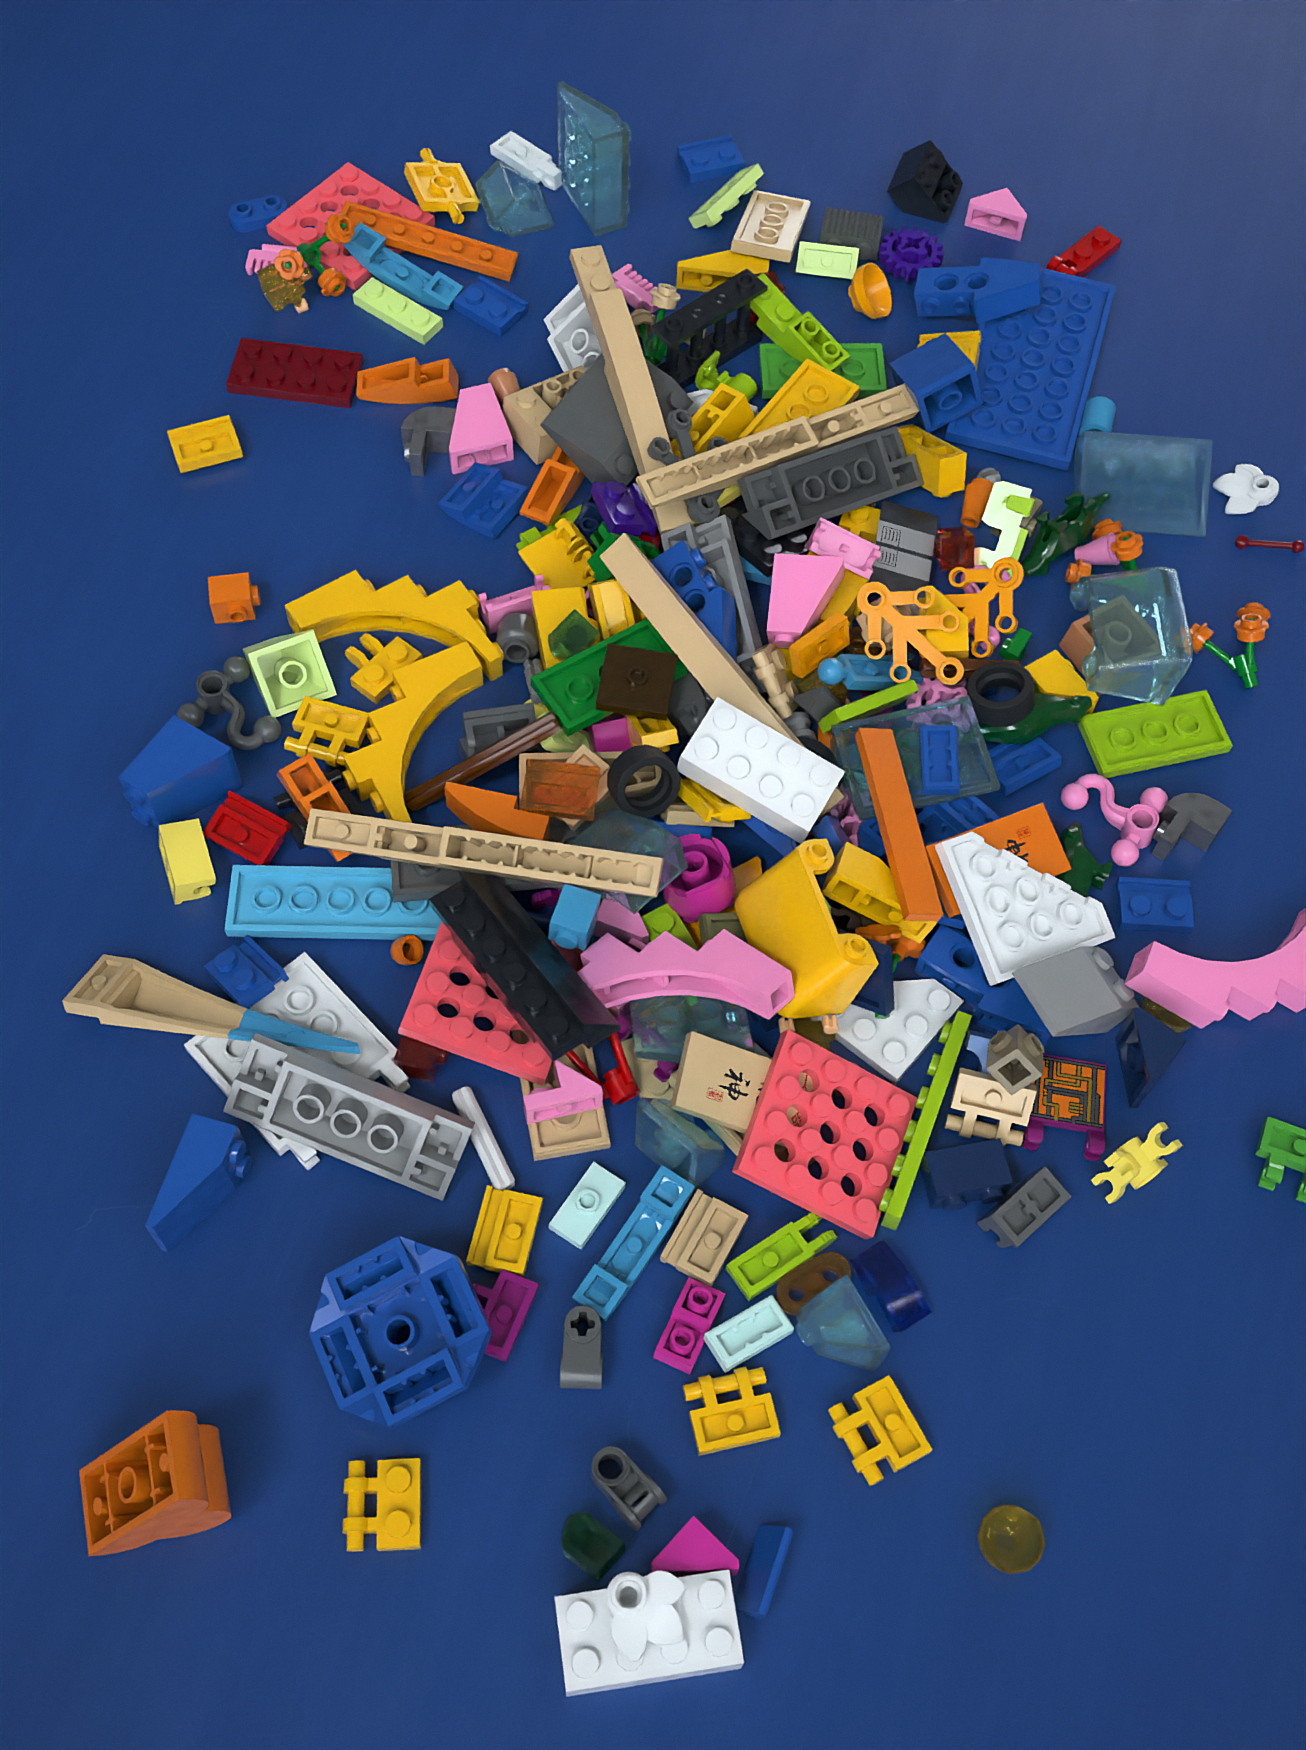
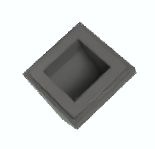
(817, 702)

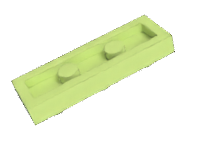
(726, 197)
(398, 311)

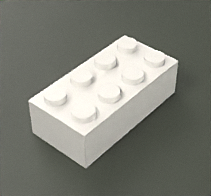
(759, 770)
(596, 1664)

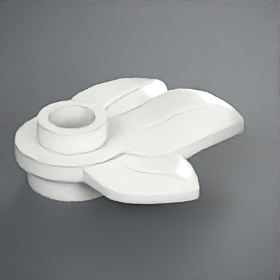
(1246, 489)
(650, 1617)

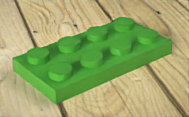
(862, 368)

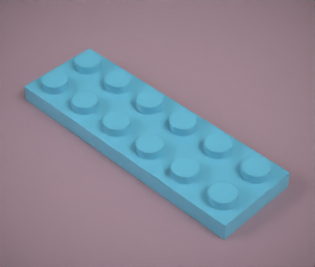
(323, 904)

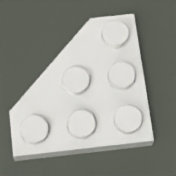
(898, 1041)

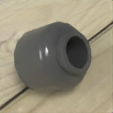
(517, 637)

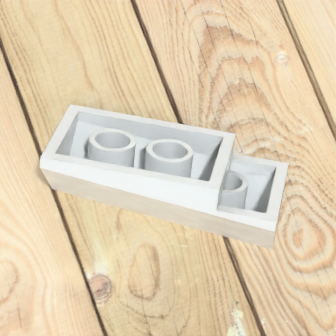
(572, 332)

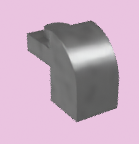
(426, 432)
(1193, 818)

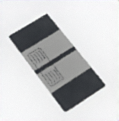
(905, 547)

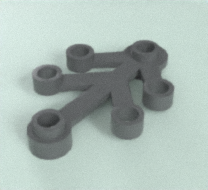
(678, 423)

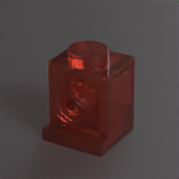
(954, 548)

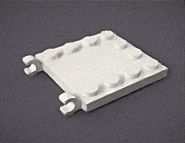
(316, 1004)

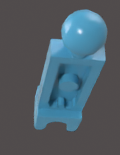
(863, 673)

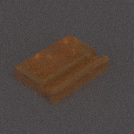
(560, 789)

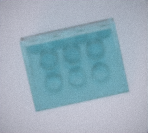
(593, 159)
(1152, 480)
(974, 762)

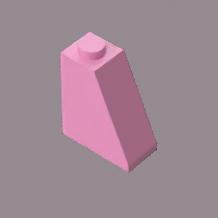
(479, 430)
(800, 594)

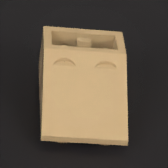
(528, 409)

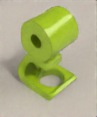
(708, 378)

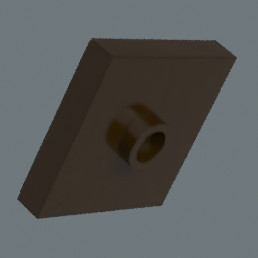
(636, 682)

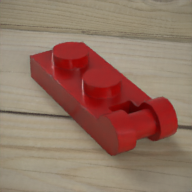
(1086, 253)

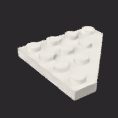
(1015, 910)

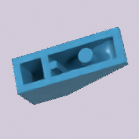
(574, 918)

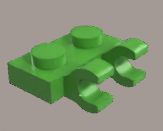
(1281, 1147)

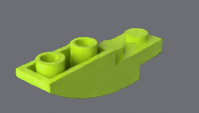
(796, 333)

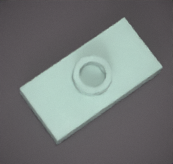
(587, 1205)
(748, 1333)

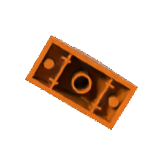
(155, 1485)

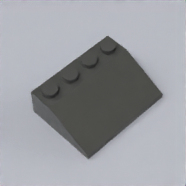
(590, 427)

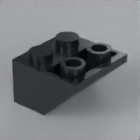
(925, 183)

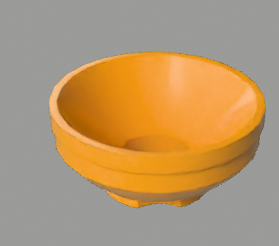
(870, 291)

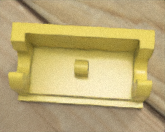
(186, 860)

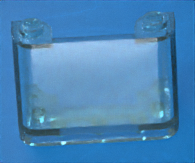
(1136, 633)

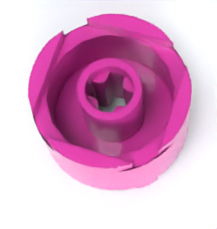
(707, 882)

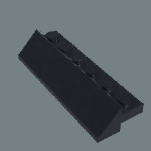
(522, 965)

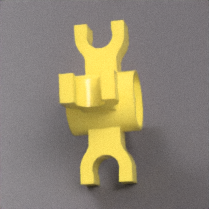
(1136, 1162)

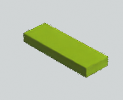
(869, 705)

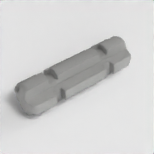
(532, 668)

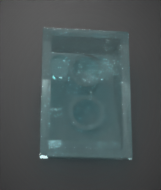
(639, 836)
(664, 1021)
(676, 1141)

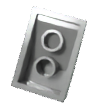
(1077, 992)

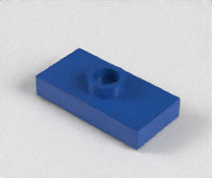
(939, 760)

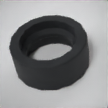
(996, 675)
(627, 764)

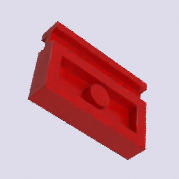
(246, 830)

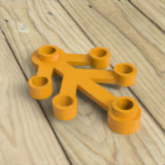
(977, 604)
(906, 629)

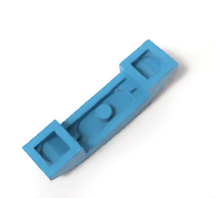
(400, 274)
(635, 1243)

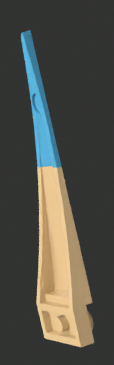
(141, 997)

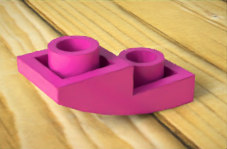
(689, 1322)

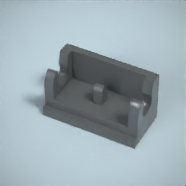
(490, 725)
(1025, 1208)

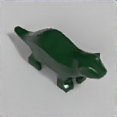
(1063, 532)
(1047, 712)
(1084, 867)

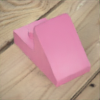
(572, 1096)

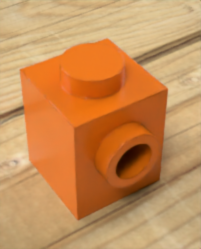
(233, 598)

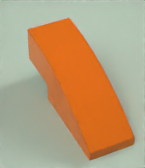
(409, 382)
(552, 488)
(312, 790)
(495, 812)

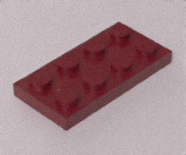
(295, 373)

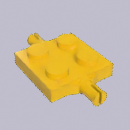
(441, 186)

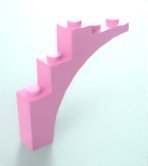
(667, 967)
(1207, 989)

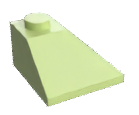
(288, 670)

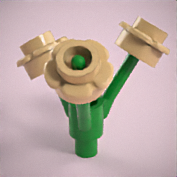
(665, 298)

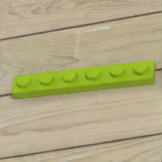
(919, 1131)

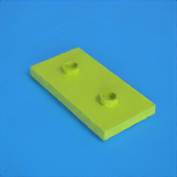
(1154, 734)

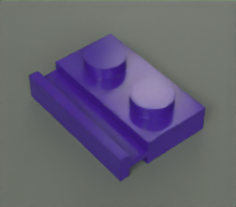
(623, 508)

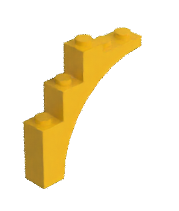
(401, 606)
(614, 614)
(419, 696)

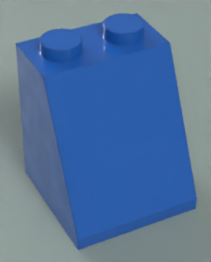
(939, 381)
(178, 774)

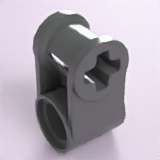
(581, 1355)
(627, 1488)

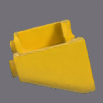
(792, 925)

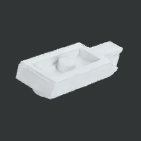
(527, 160)

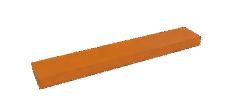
(435, 242)
(898, 825)

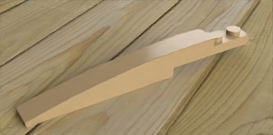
(625, 370)
(774, 446)
(692, 640)
(485, 853)

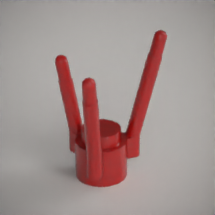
(619, 1081)

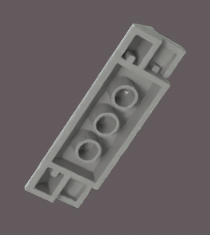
(720, 549)
(348, 1116)

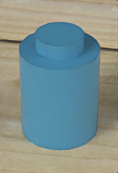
(1098, 415)

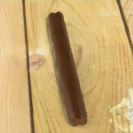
(483, 761)

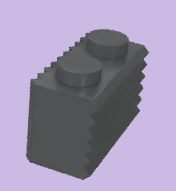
(852, 230)

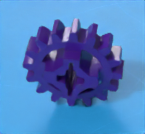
(910, 254)

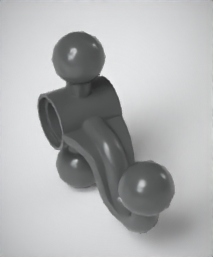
(235, 670)

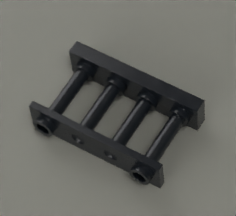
(701, 313)

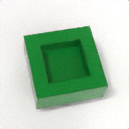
(1016, 648)

